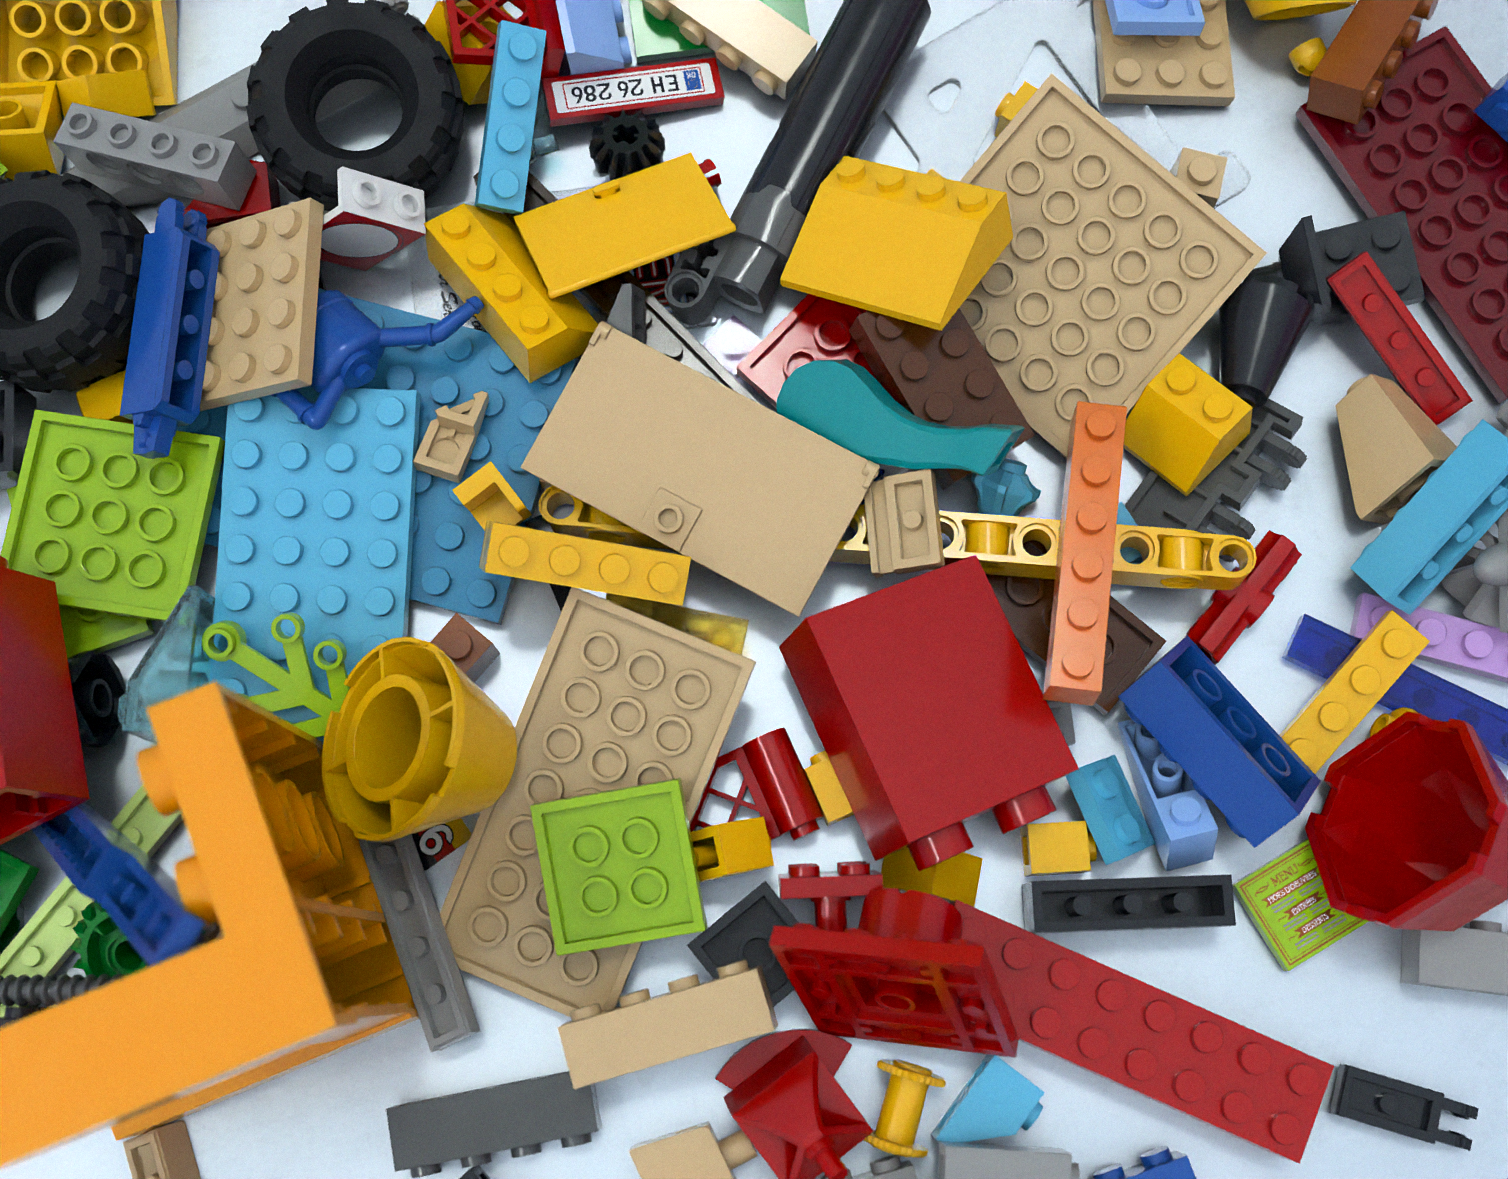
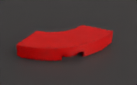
(763, 1049)

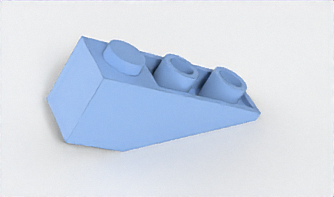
(1171, 805)

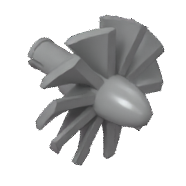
(1486, 584)

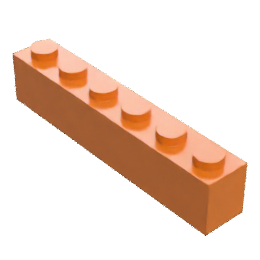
(1085, 554)

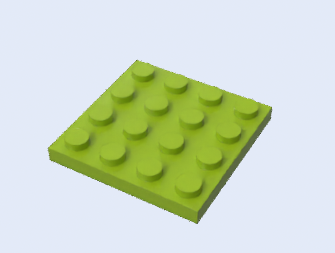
(110, 523)

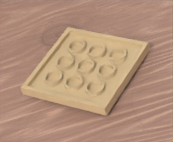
(264, 304)

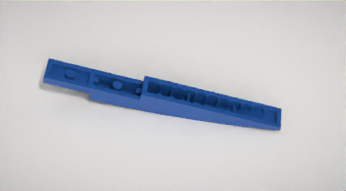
(124, 881)

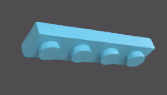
(510, 118)

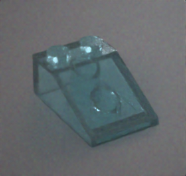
(171, 664)

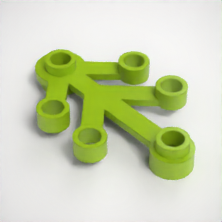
(294, 686)

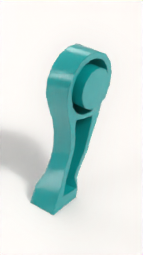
(861, 416)

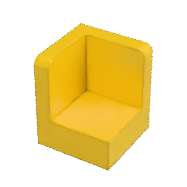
(491, 498)

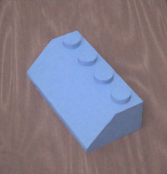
(592, 35)

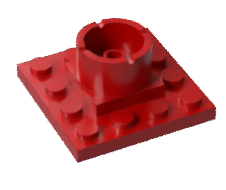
(899, 977)

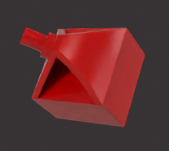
(798, 1115)

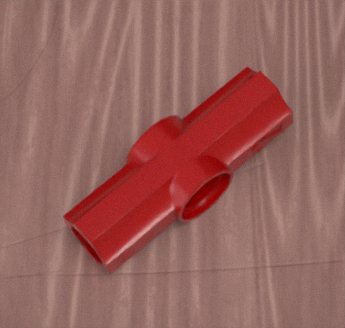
(1241, 607)

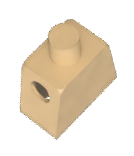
(692, 1154)

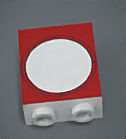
(370, 220)

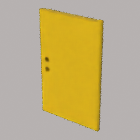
(622, 225)

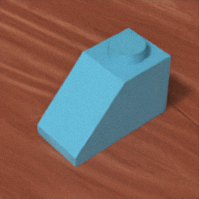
(991, 1105)

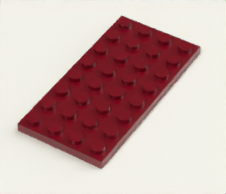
(1450, 176)

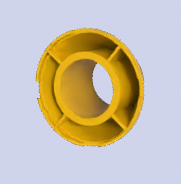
(413, 744)

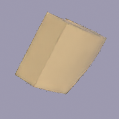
(451, 439)

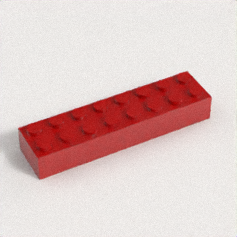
(1152, 1039)

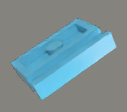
(1110, 809)

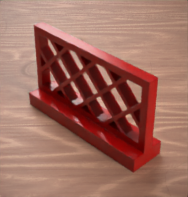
(536, 14)

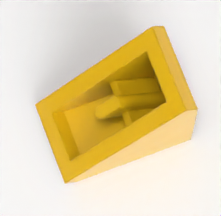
(113, 91)
(948, 880)

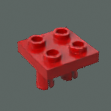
(829, 889)

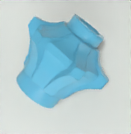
(1005, 490)

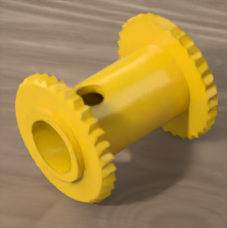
(903, 1108)

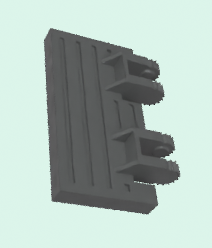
(1232, 481)

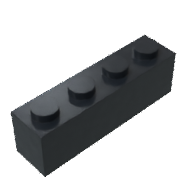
(1128, 904)

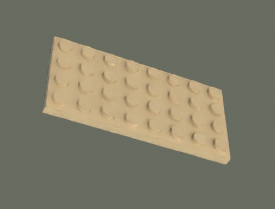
(606, 712)

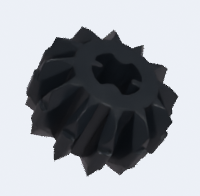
(626, 145)

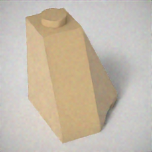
(1387, 447)

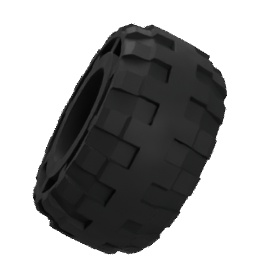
(342, 45)
(90, 334)

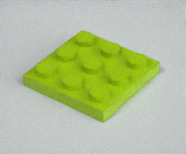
(618, 867)

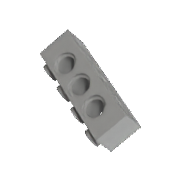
(156, 156)

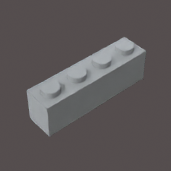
(1458, 959)

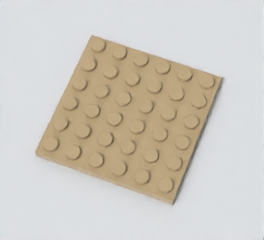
(1103, 263)

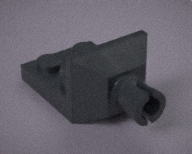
(1312, 256)

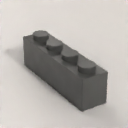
(491, 1120)

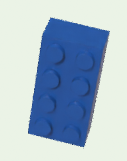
(1220, 742)

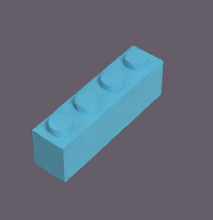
(1439, 521)

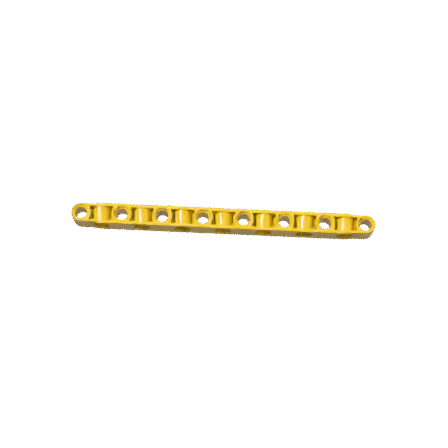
(1169, 555)

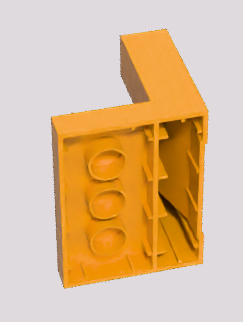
(287, 985)

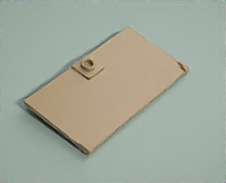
(700, 468)

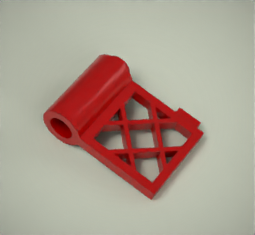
(775, 783)

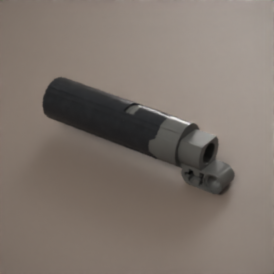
(822, 124)

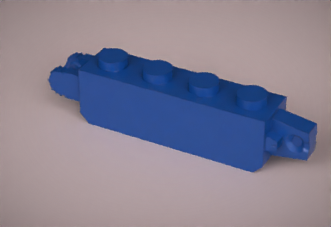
(169, 329)

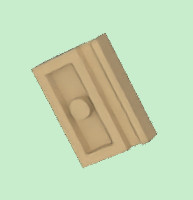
(904, 524)

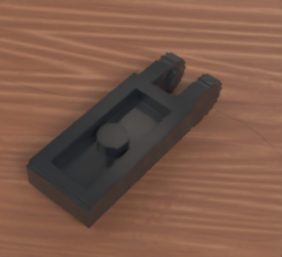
(1397, 1106)

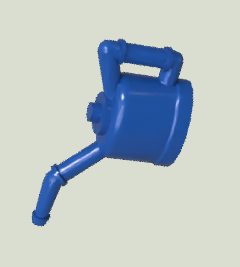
(351, 347)

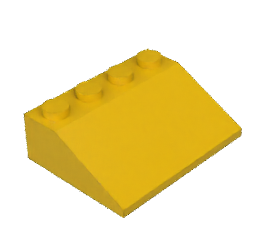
(90, 37)
(898, 241)

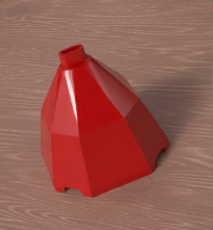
(1414, 827)

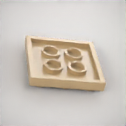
(1166, 67)

